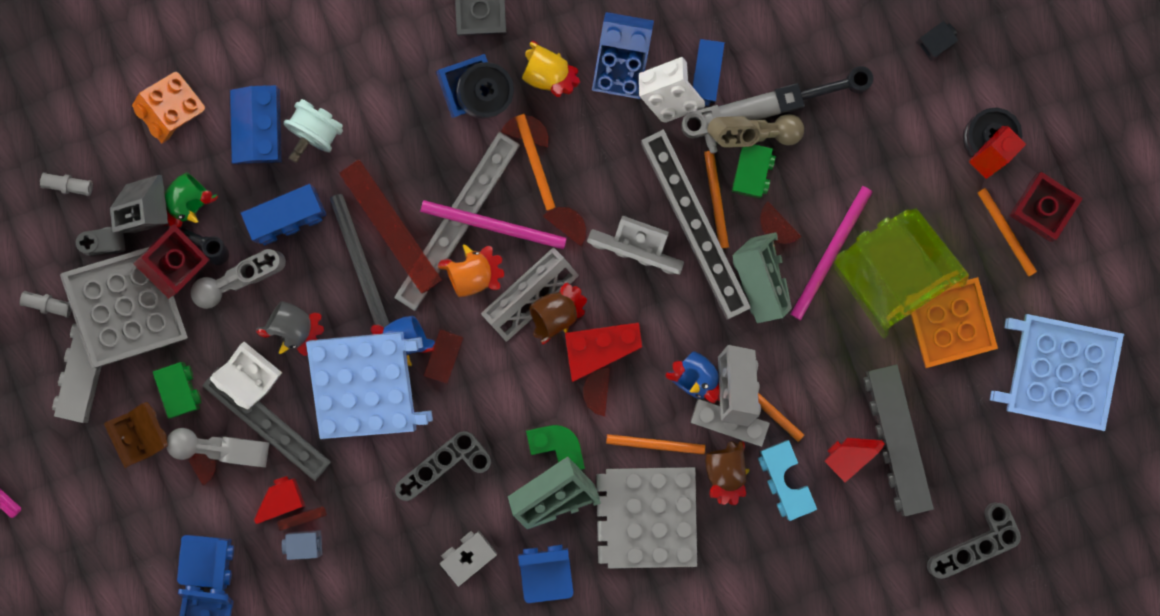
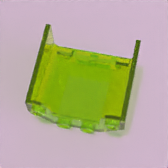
(898, 268)

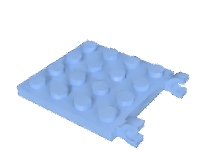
(1062, 372)
(363, 385)

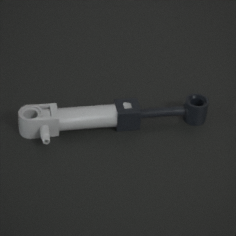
(780, 102)

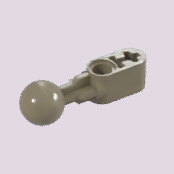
(742, 132)

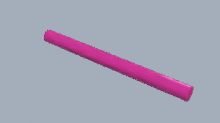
(493, 224)
(831, 252)

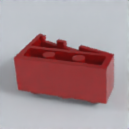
(599, 347)

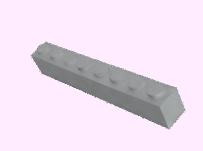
(695, 224)

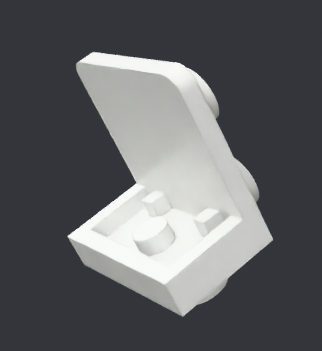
(668, 90)
(246, 376)

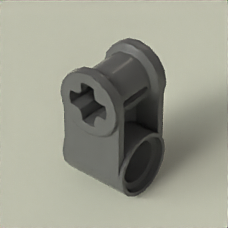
(104, 242)

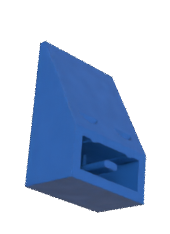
(622, 54)

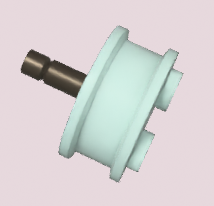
(312, 128)

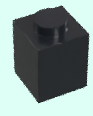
(938, 40)

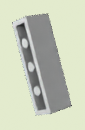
(76, 383)

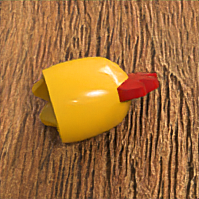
(549, 71)

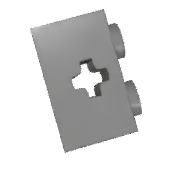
(482, 554)

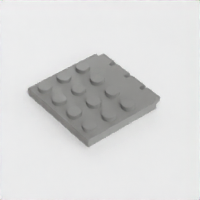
(647, 517)

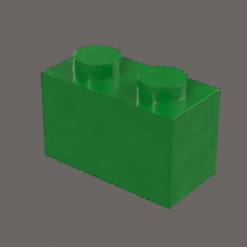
(752, 171)
(177, 389)

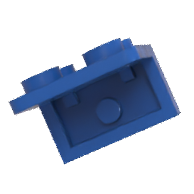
(205, 562)
(546, 574)
(200, 603)

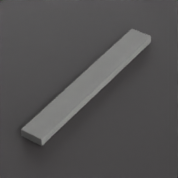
(469, 200)

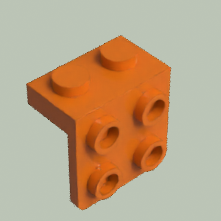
(167, 106)

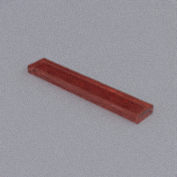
(390, 226)

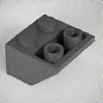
(139, 206)

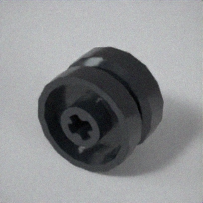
(499, 90)
(987, 122)

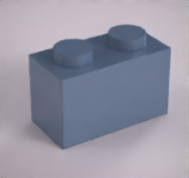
(302, 545)

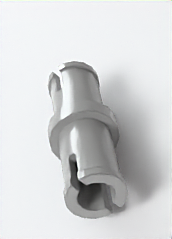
(66, 184)
(45, 304)

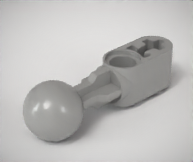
(208, 292)
(184, 444)

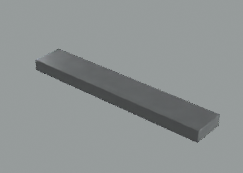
(276, 433)

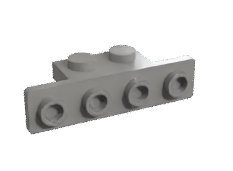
(638, 242)

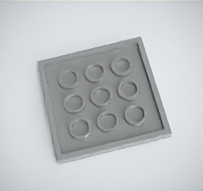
(120, 310)

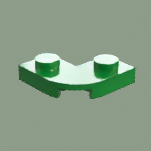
(556, 438)

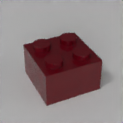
(1046, 207)
(171, 261)

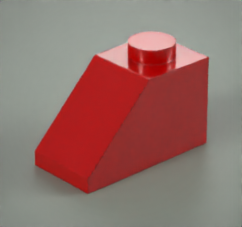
(997, 152)
(852, 455)
(280, 499)

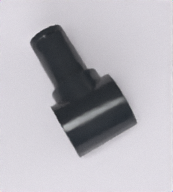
(207, 244)

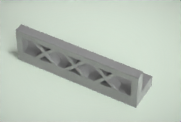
(527, 290)

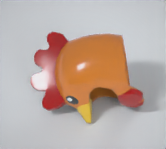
(475, 272)

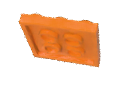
(954, 325)

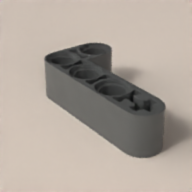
(439, 469)
(971, 546)

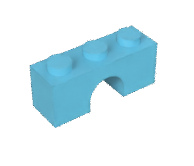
(776, 461)

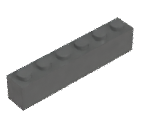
(900, 440)

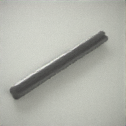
(359, 260)

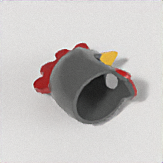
(293, 325)

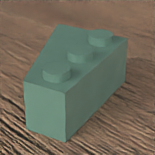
(762, 279)
(553, 493)

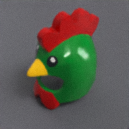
(184, 199)

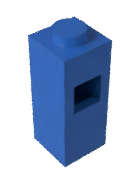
(708, 70)

